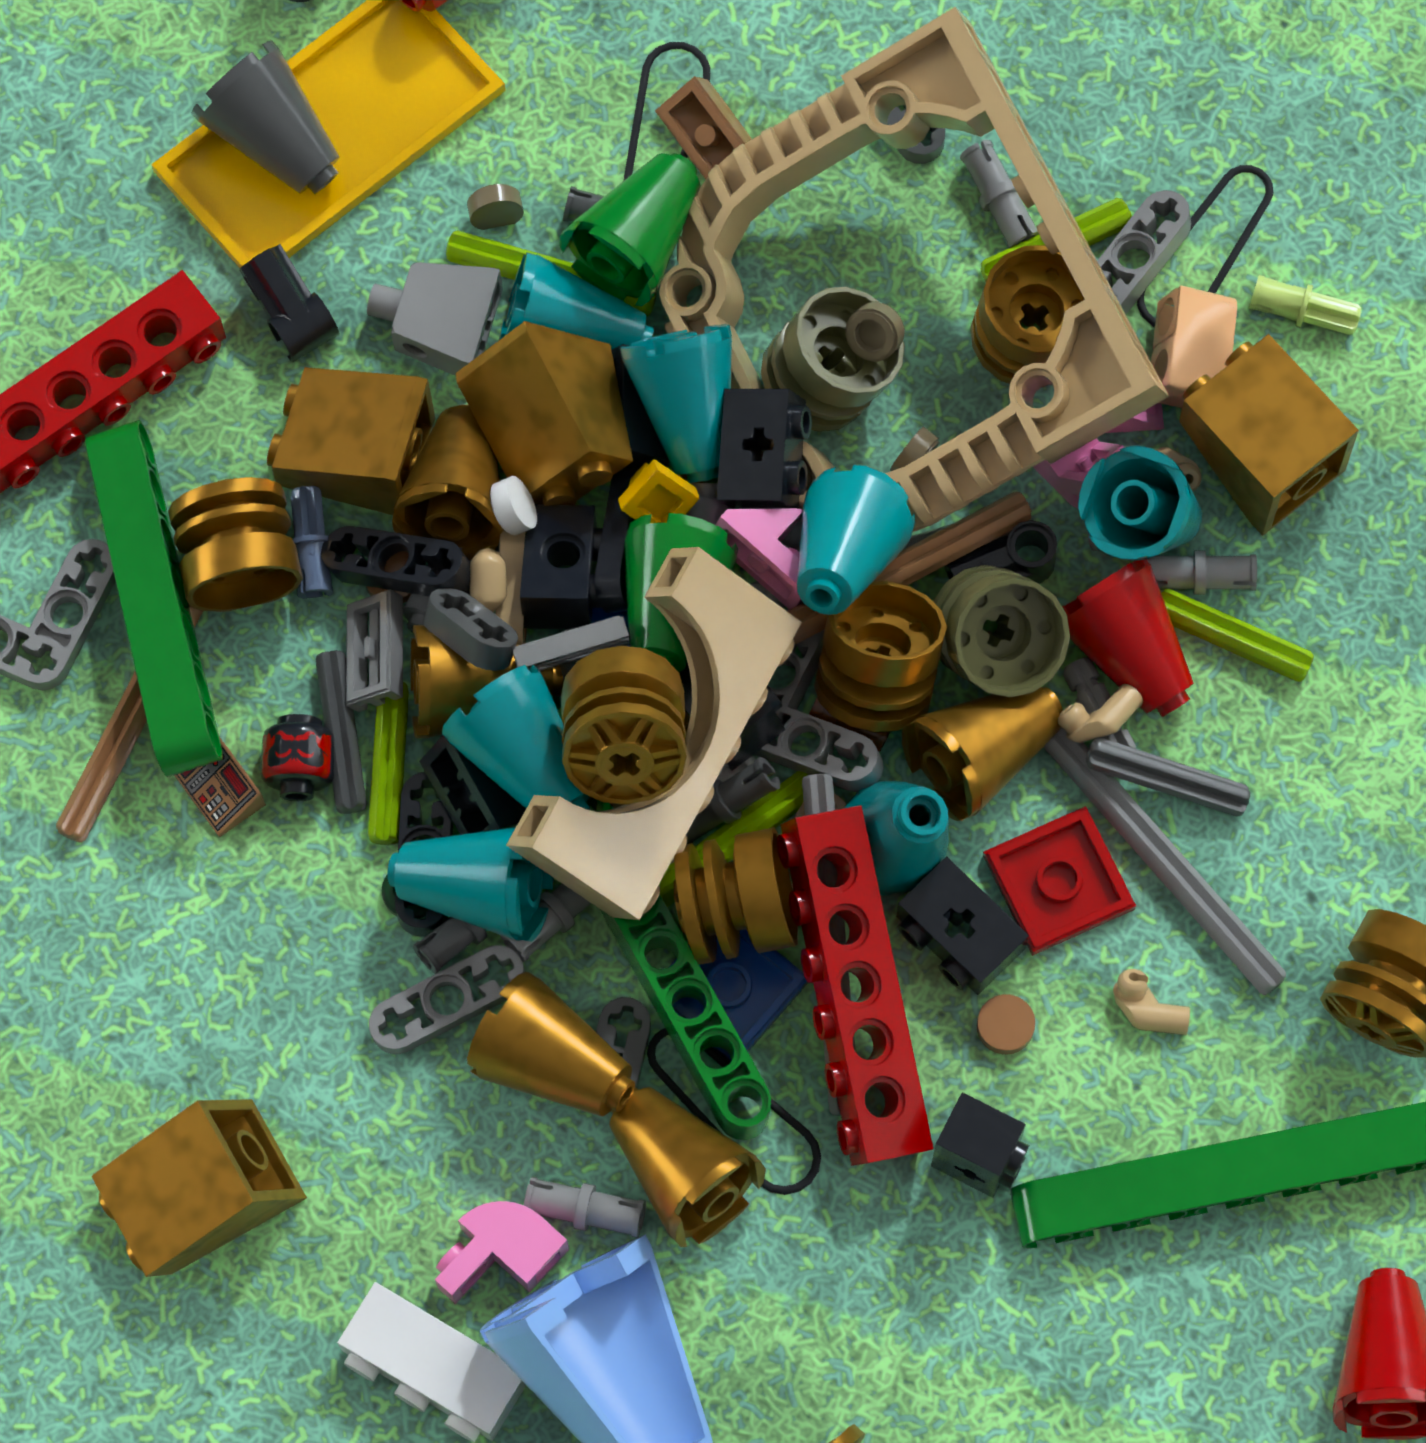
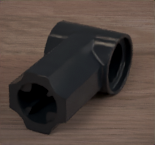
(292, 310)
(1004, 553)

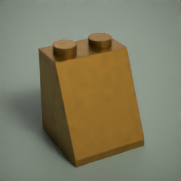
(549, 411)
(1267, 432)
(352, 435)
(196, 1184)

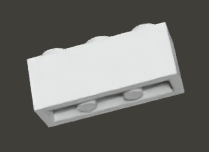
(430, 1364)

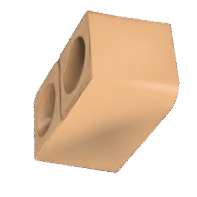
(1191, 338)

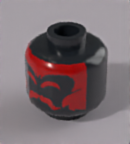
(297, 756)

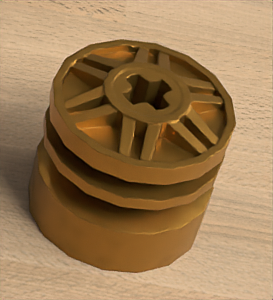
(1024, 289)
(235, 544)
(881, 658)
(623, 725)
(734, 896)
(1386, 987)

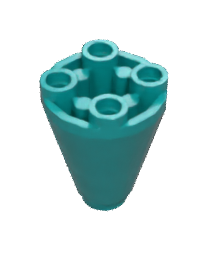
(905, 832)

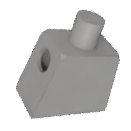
(440, 312)

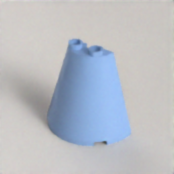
(605, 1352)

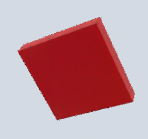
(1059, 880)

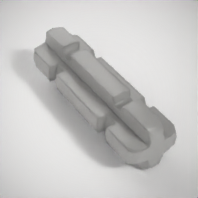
(1082, 677)

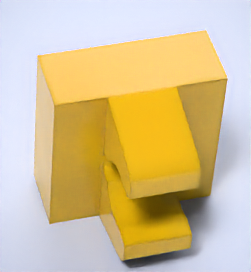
(657, 492)

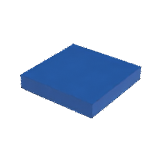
(750, 989)

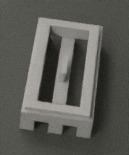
(572, 644)
(382, 648)

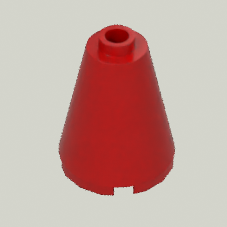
(1131, 636)
(1384, 1360)

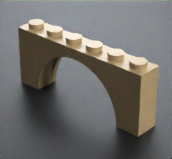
(732, 650)

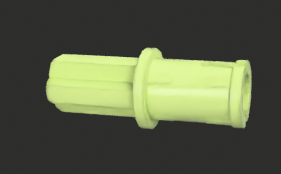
(1305, 306)

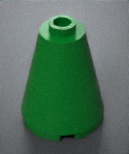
(633, 229)
(645, 552)

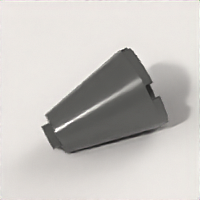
(271, 121)

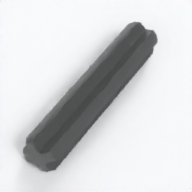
(340, 720)
(1168, 776)

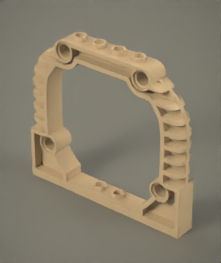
(950, 84)

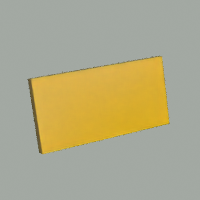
(385, 93)

